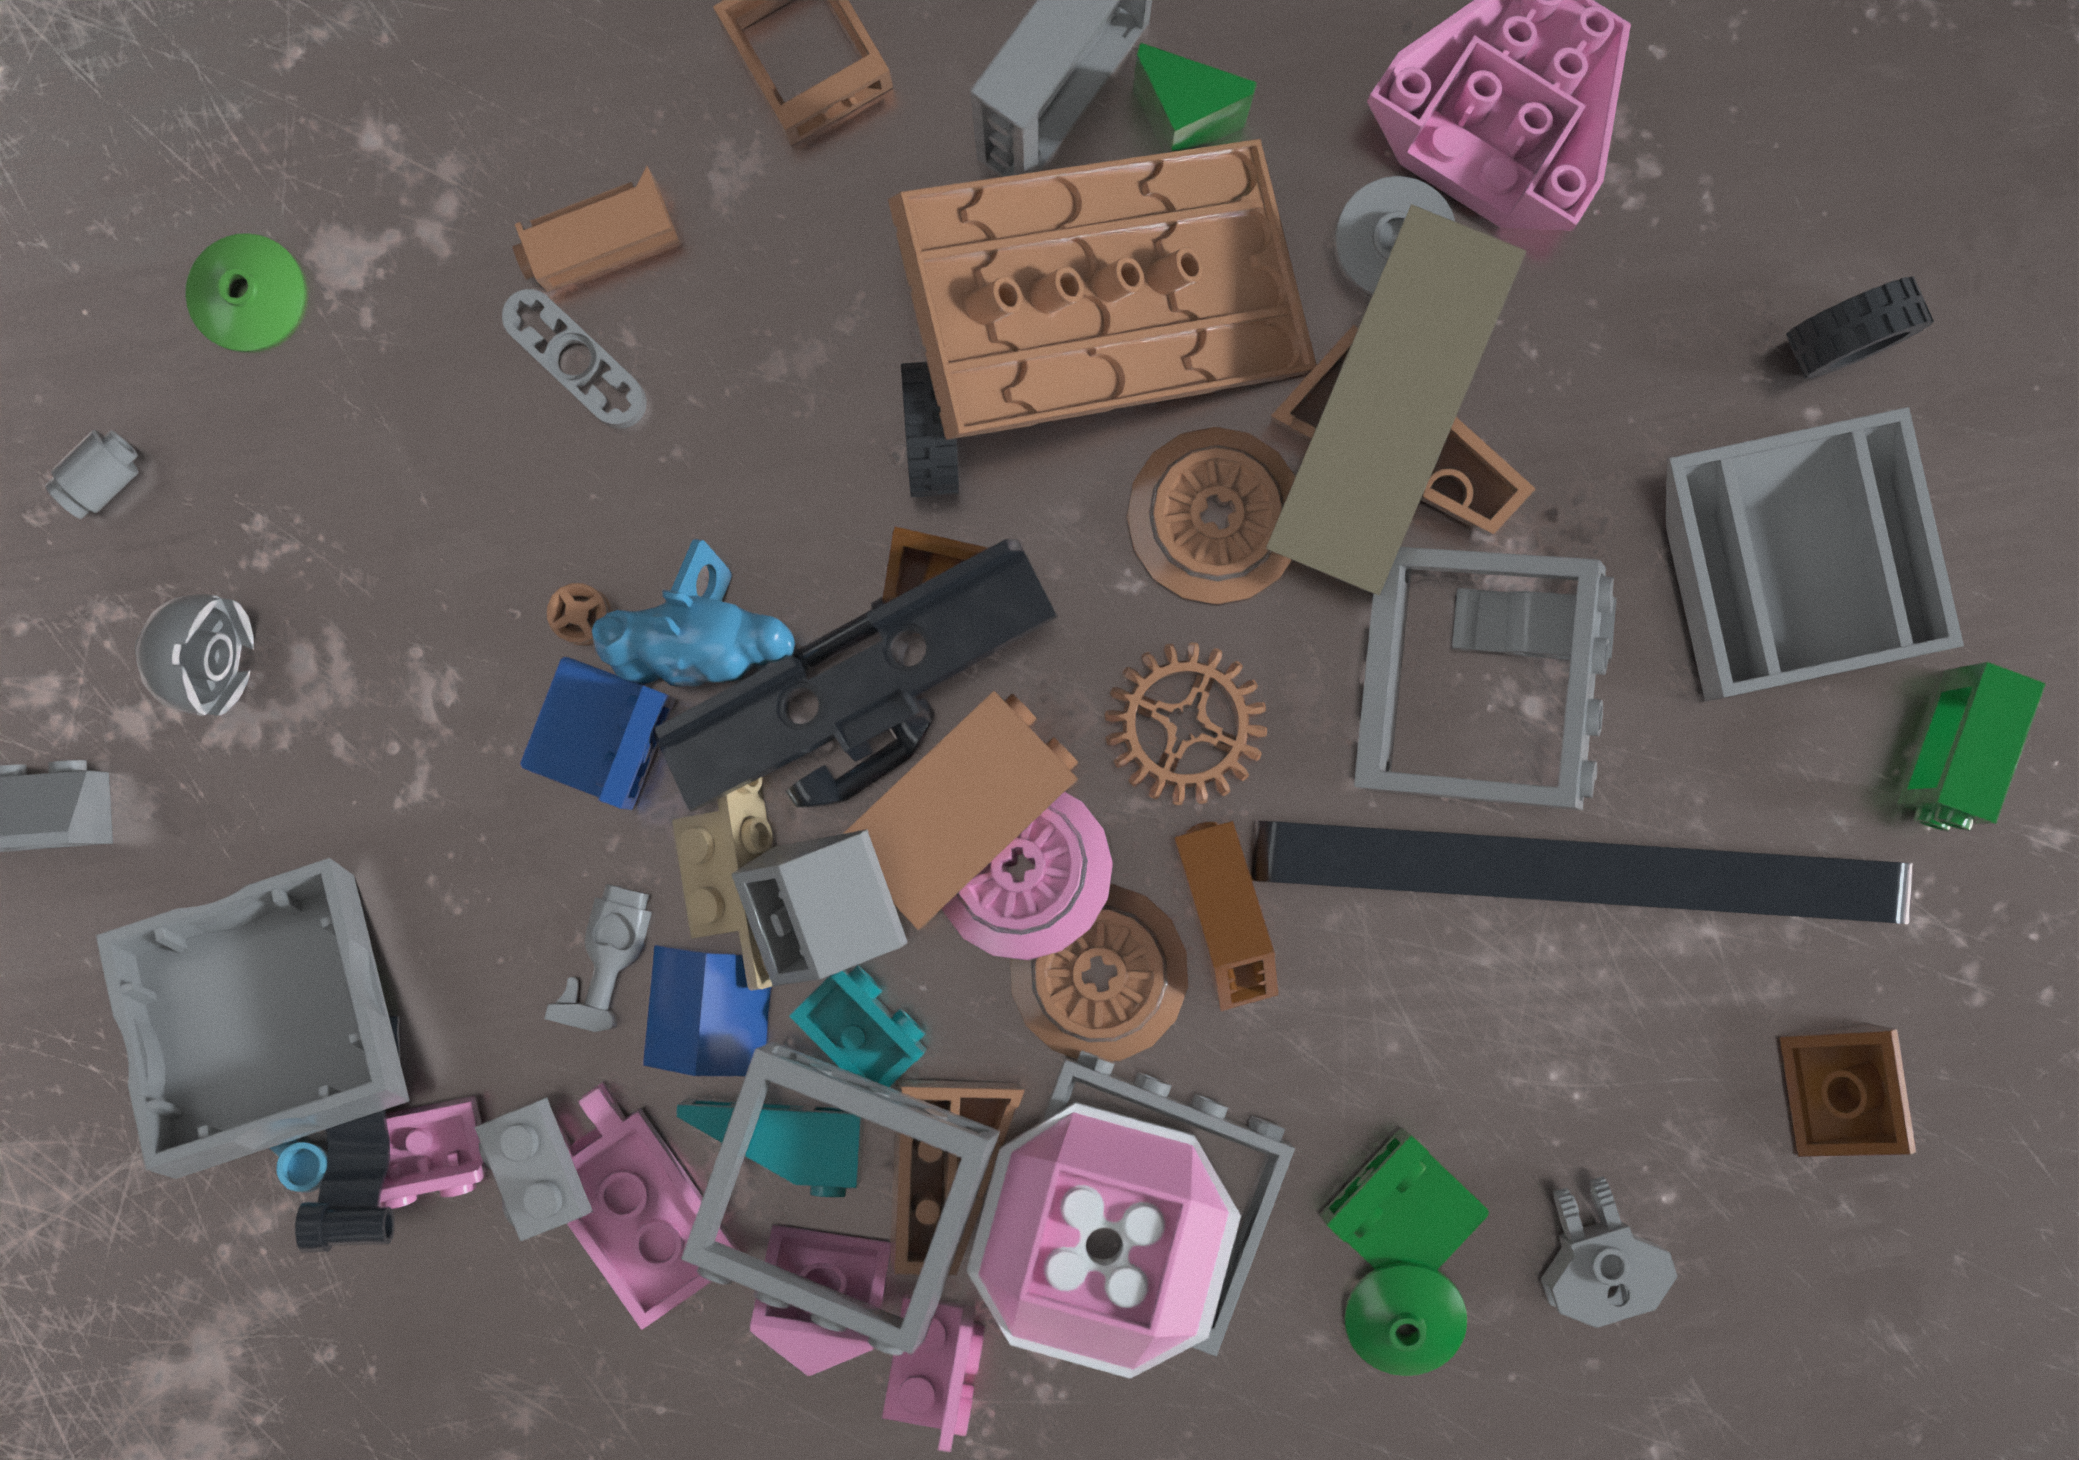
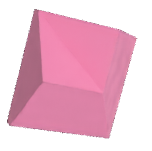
(833, 1260)

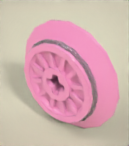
(1053, 901)

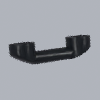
(822, 789)

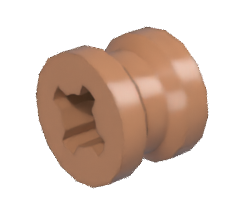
(573, 606)

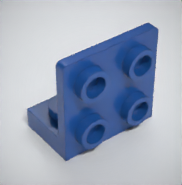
(596, 733)

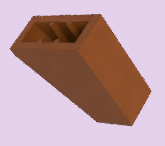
(1227, 914)

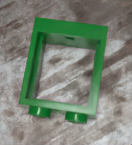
(1970, 746)

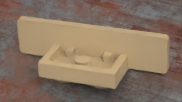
(708, 853)

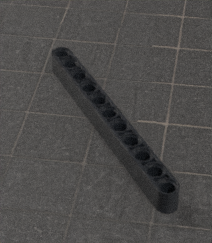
(1582, 872)

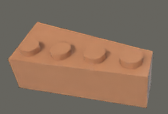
(1468, 476)

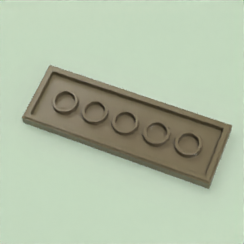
(1395, 399)

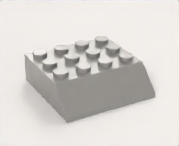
(1808, 554)

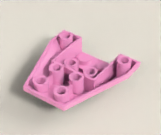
(1509, 107)

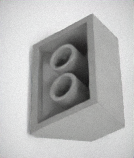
(54, 808)

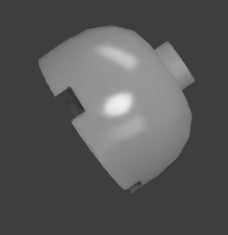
(193, 653)

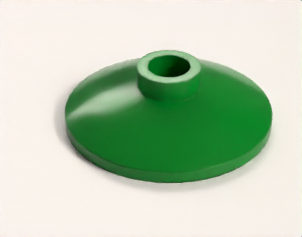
(1400, 1296)

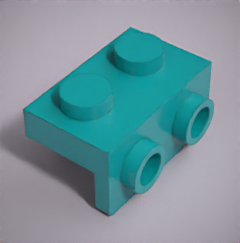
(858, 1028)

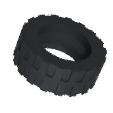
(1859, 327)
(929, 454)

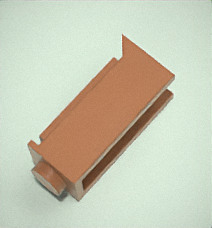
(595, 234)

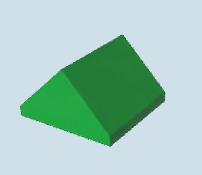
(1189, 100)

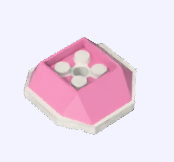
(1088, 1174)

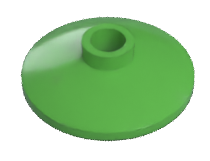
(266, 309)

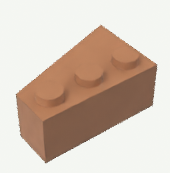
(926, 1173)

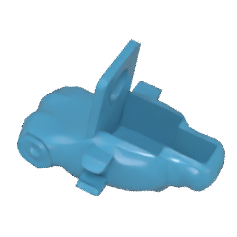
(691, 635)

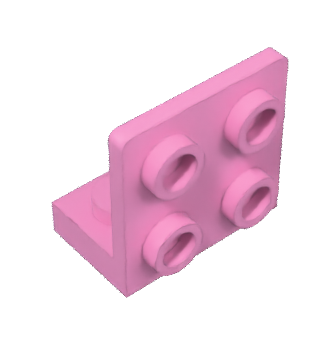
(928, 1383)

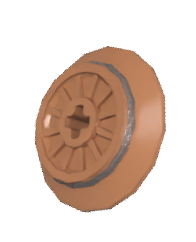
(1173, 495)
(1139, 1000)

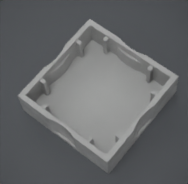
(251, 1020)

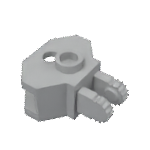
(1602, 1258)

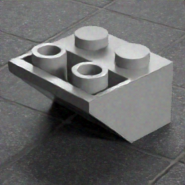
(818, 907)

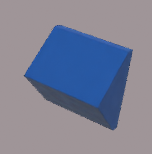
(703, 1013)

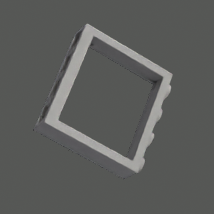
(1049, 78)
(1384, 669)
(877, 1104)
(1210, 1117)

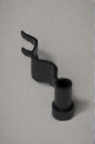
(352, 1186)

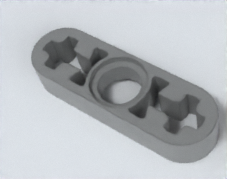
(554, 319)

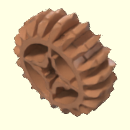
(1206, 676)

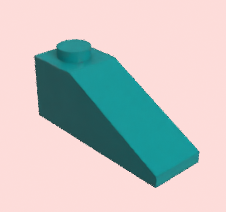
(797, 1142)

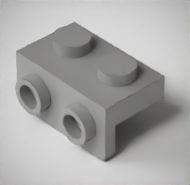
(532, 1169)

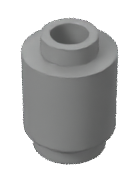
(92, 473)

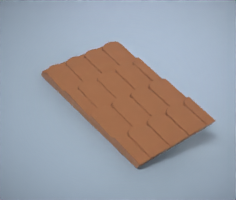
(1101, 286)

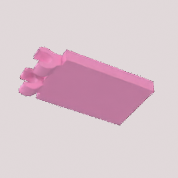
(639, 1209)

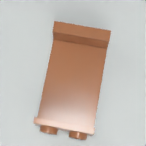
(964, 805)

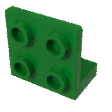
(1404, 1208)

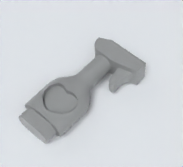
(613, 943)

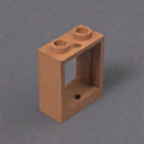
(825, 100)

